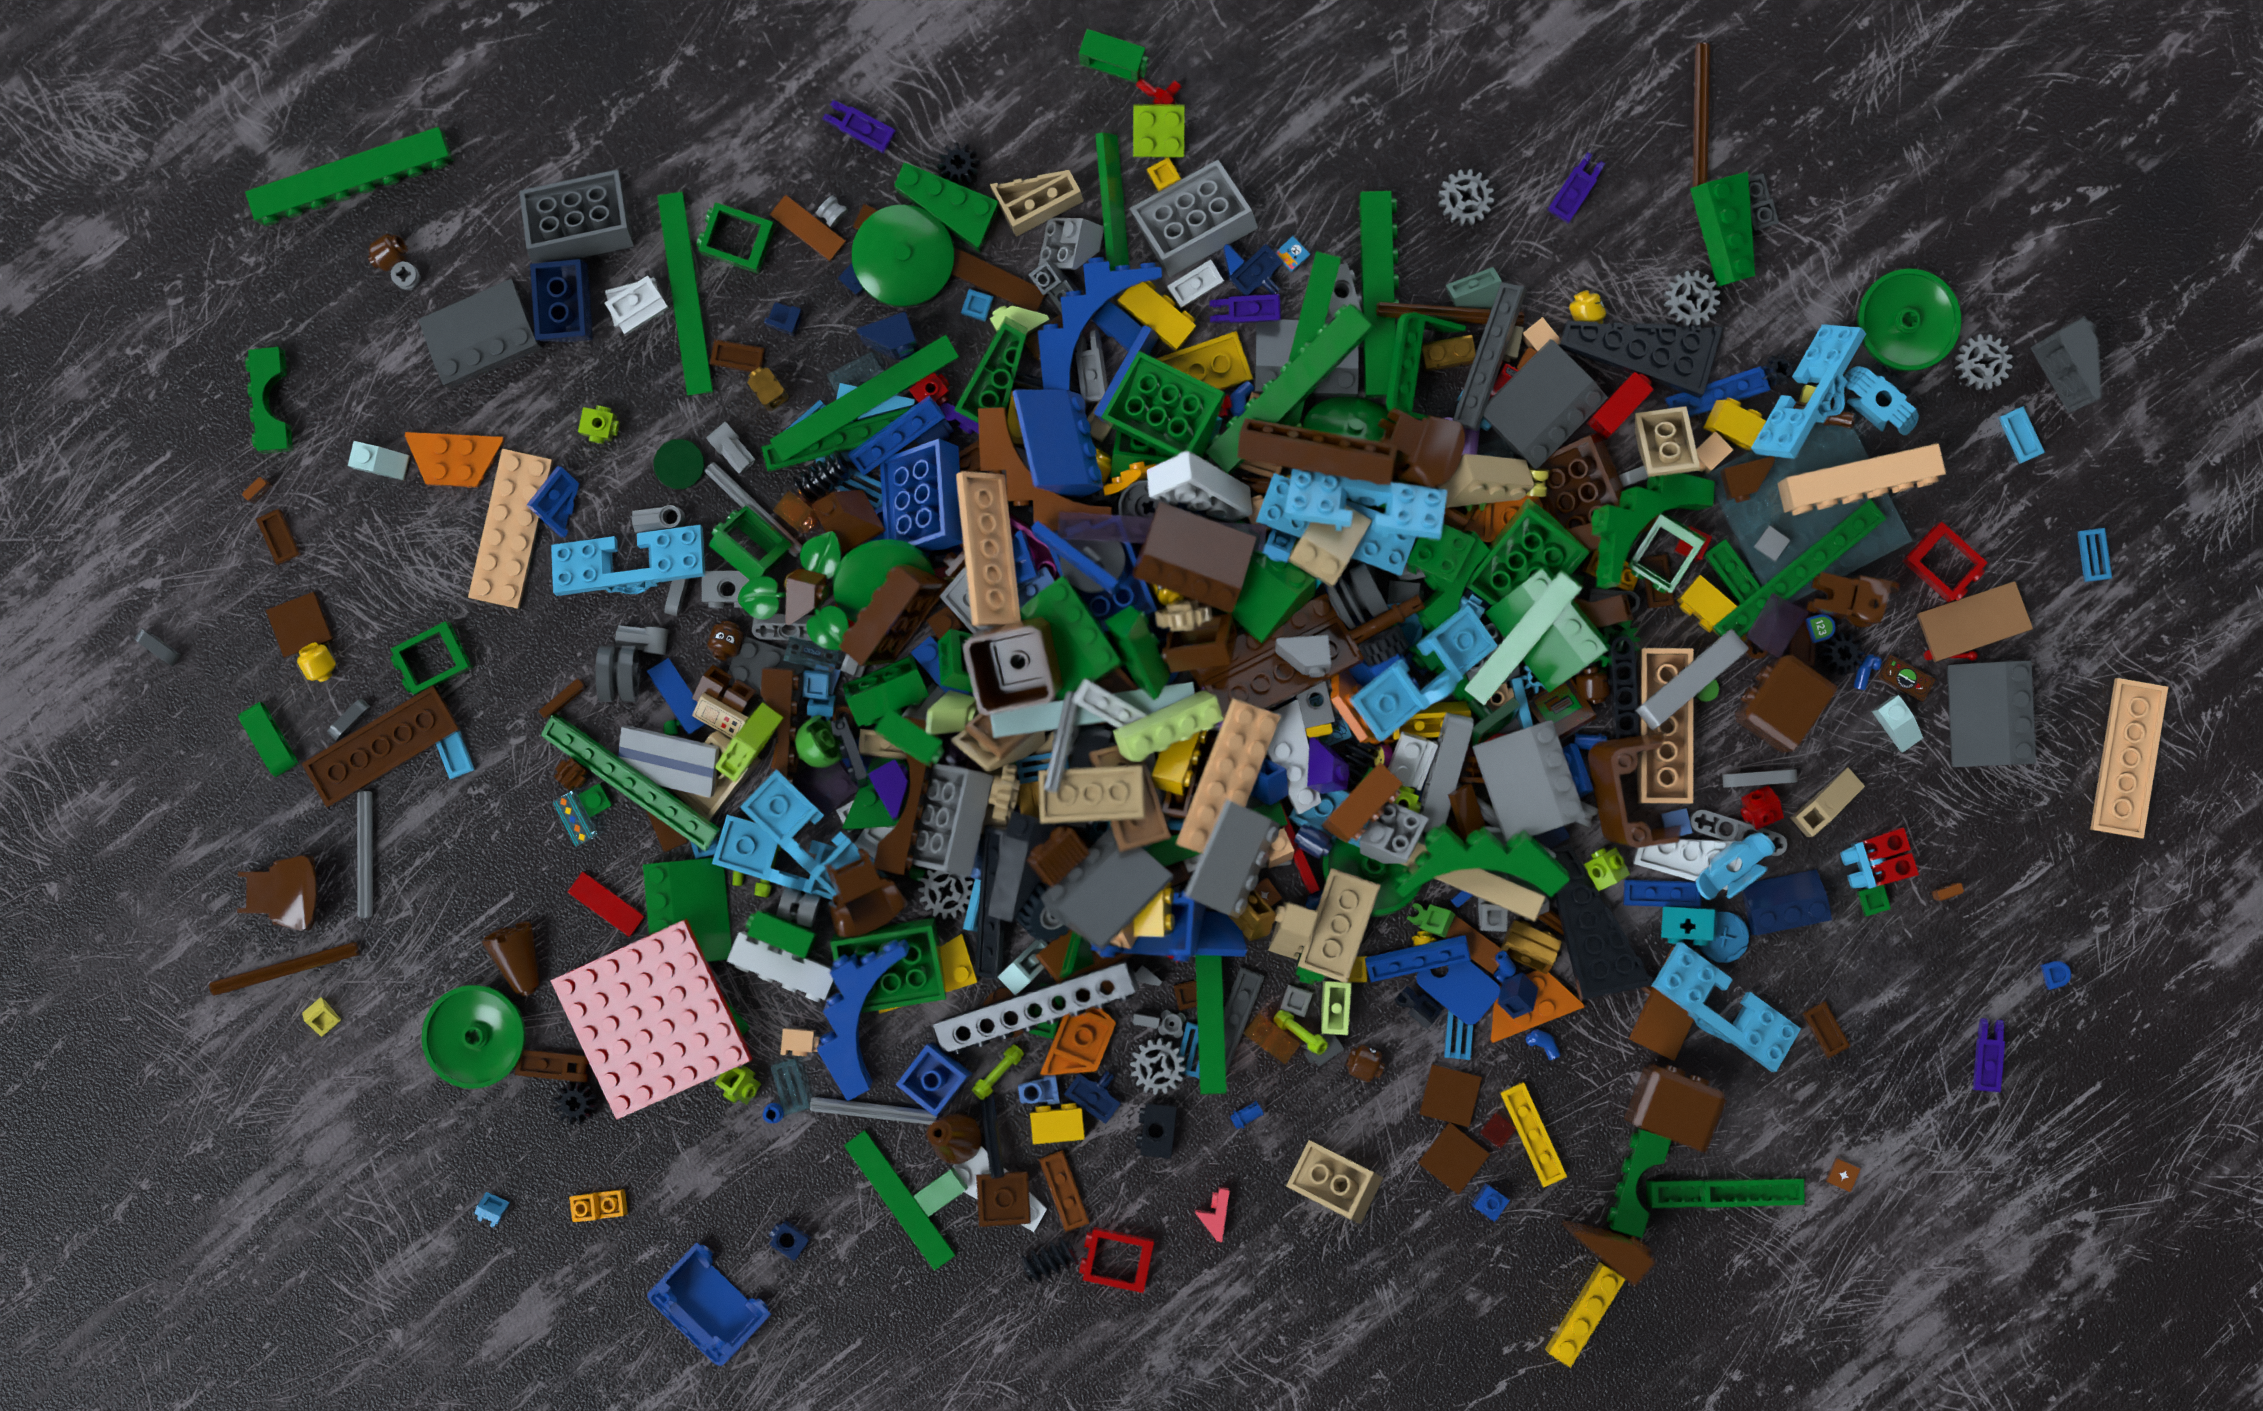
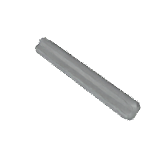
(1061, 744)

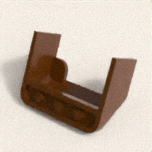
(1606, 763)

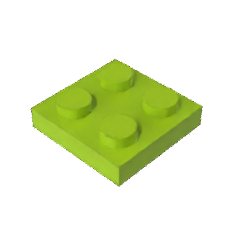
(1158, 130)

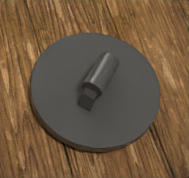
(1105, 554)

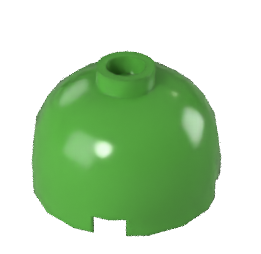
(816, 743)

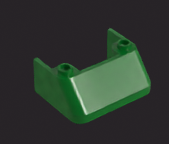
(1407, 357)

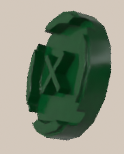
(679, 464)

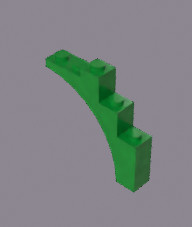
(1637, 507)
(1442, 606)
(1483, 850)

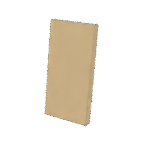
(1094, 795)
(1339, 925)

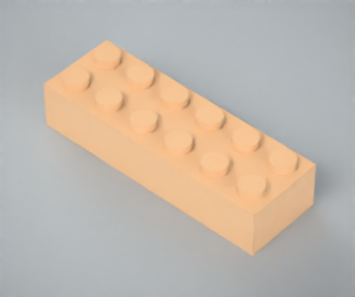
(1865, 477)
(1665, 772)

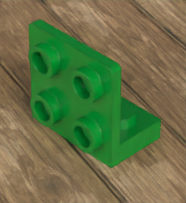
(1441, 557)

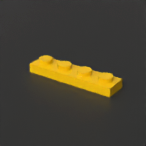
(1533, 1134)

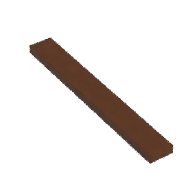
(984, 275)

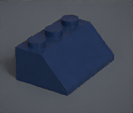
(561, 301)
(890, 337)
(1786, 902)

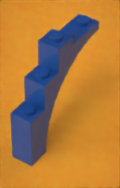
(1101, 285)
(842, 1049)

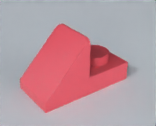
(1216, 1220)

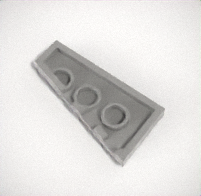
(958, 600)

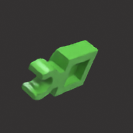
(1433, 920)

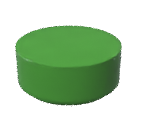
(1709, 692)

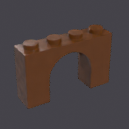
(1606, 611)

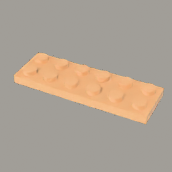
(509, 530)
(988, 548)
(2129, 758)
(1229, 770)

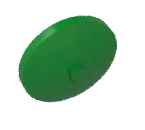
(902, 256)
(1909, 320)
(1348, 417)
(866, 570)
(1348, 859)
(473, 1036)

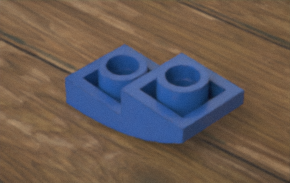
(1117, 325)

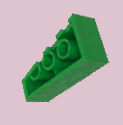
(957, 207)
(1726, 226)
(995, 373)

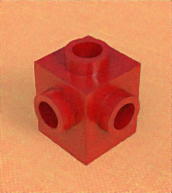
(920, 389)
(1761, 807)

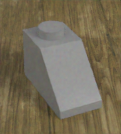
(1306, 654)

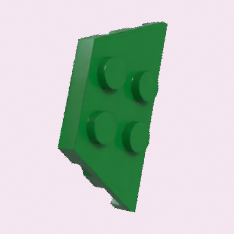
(868, 808)

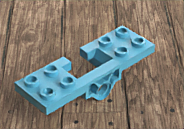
(1822, 364)
(1323, 498)
(1373, 549)
(589, 563)
(1394, 698)
(783, 812)
(751, 851)
(1757, 1028)

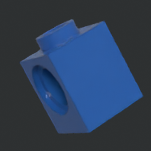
(1490, 1202)

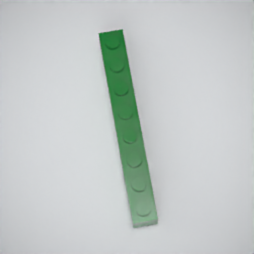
(349, 176)
(1378, 286)
(1296, 382)

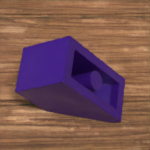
(1326, 768)
(891, 786)

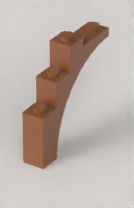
(1000, 454)

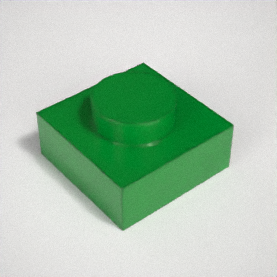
(595, 800)
(1873, 900)

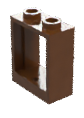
(1218, 629)

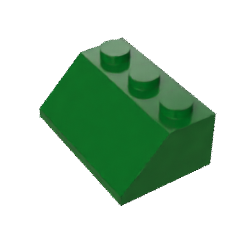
(1129, 451)
(1139, 650)
(885, 688)

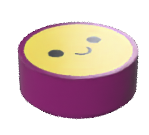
(1384, 755)

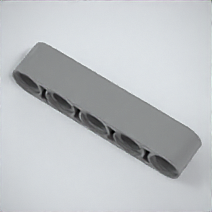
(1692, 679)
(1445, 768)

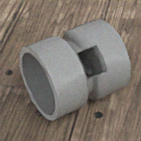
(807, 909)

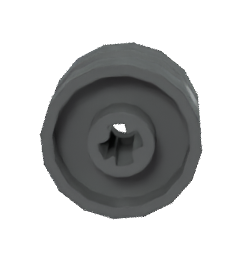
(618, 673)

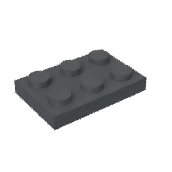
(756, 655)

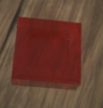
(1497, 1130)

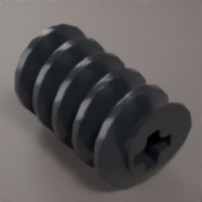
(824, 478)
(1356, 759)
(1049, 1260)

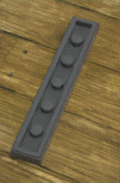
(1489, 355)

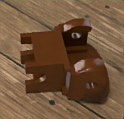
(1428, 445)
(1852, 598)
(284, 892)
(862, 897)

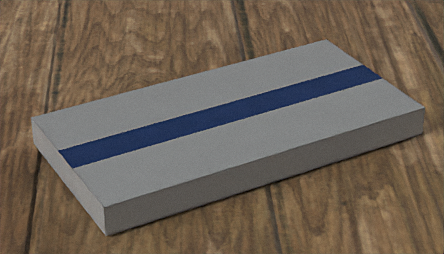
(670, 760)

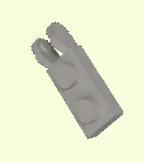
(1091, 368)

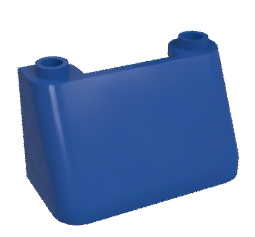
(1182, 941)
(707, 1306)

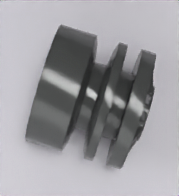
(1135, 498)
(1357, 596)

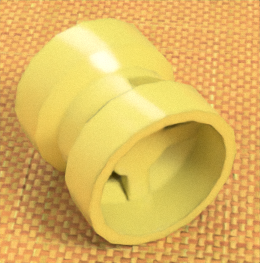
(1539, 477)

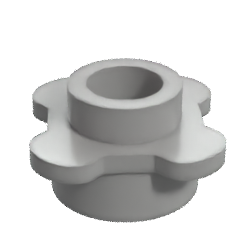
(1175, 1030)

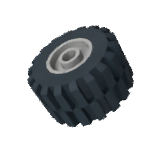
(1037, 919)

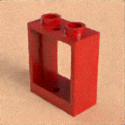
(1620, 405)
(1913, 559)
(1143, 1265)

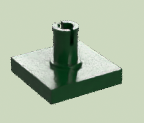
(1491, 721)

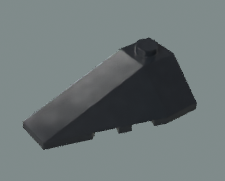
(1014, 875)

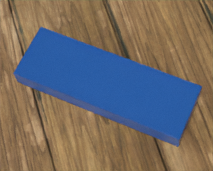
(676, 695)
(1661, 893)

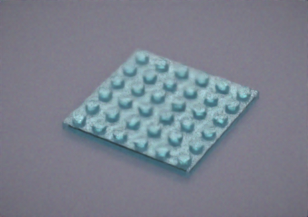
(1822, 449)

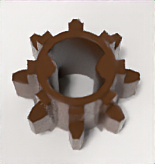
(570, 774)

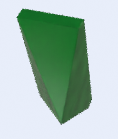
(1077, 956)

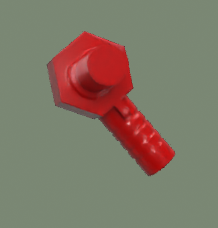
(1160, 96)

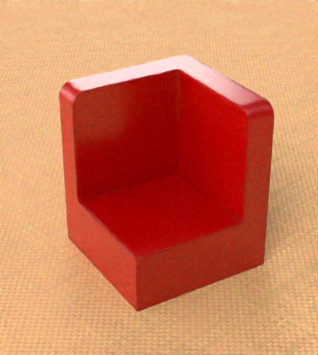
(1684, 548)

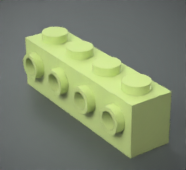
(1168, 725)

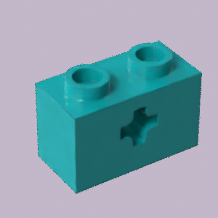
(1675, 917)

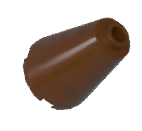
(515, 956)
(955, 1138)

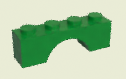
(265, 370)
(1646, 1151)

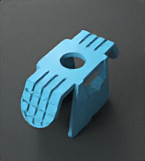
(1867, 386)
(1718, 876)

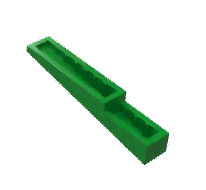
(1210, 1024)
(1724, 1193)

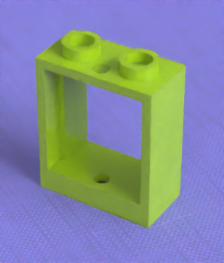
(748, 742)

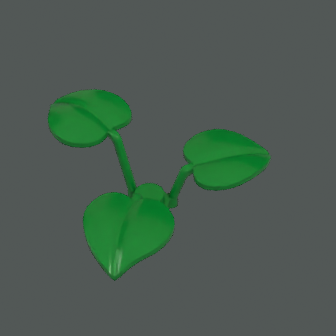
(819, 555)

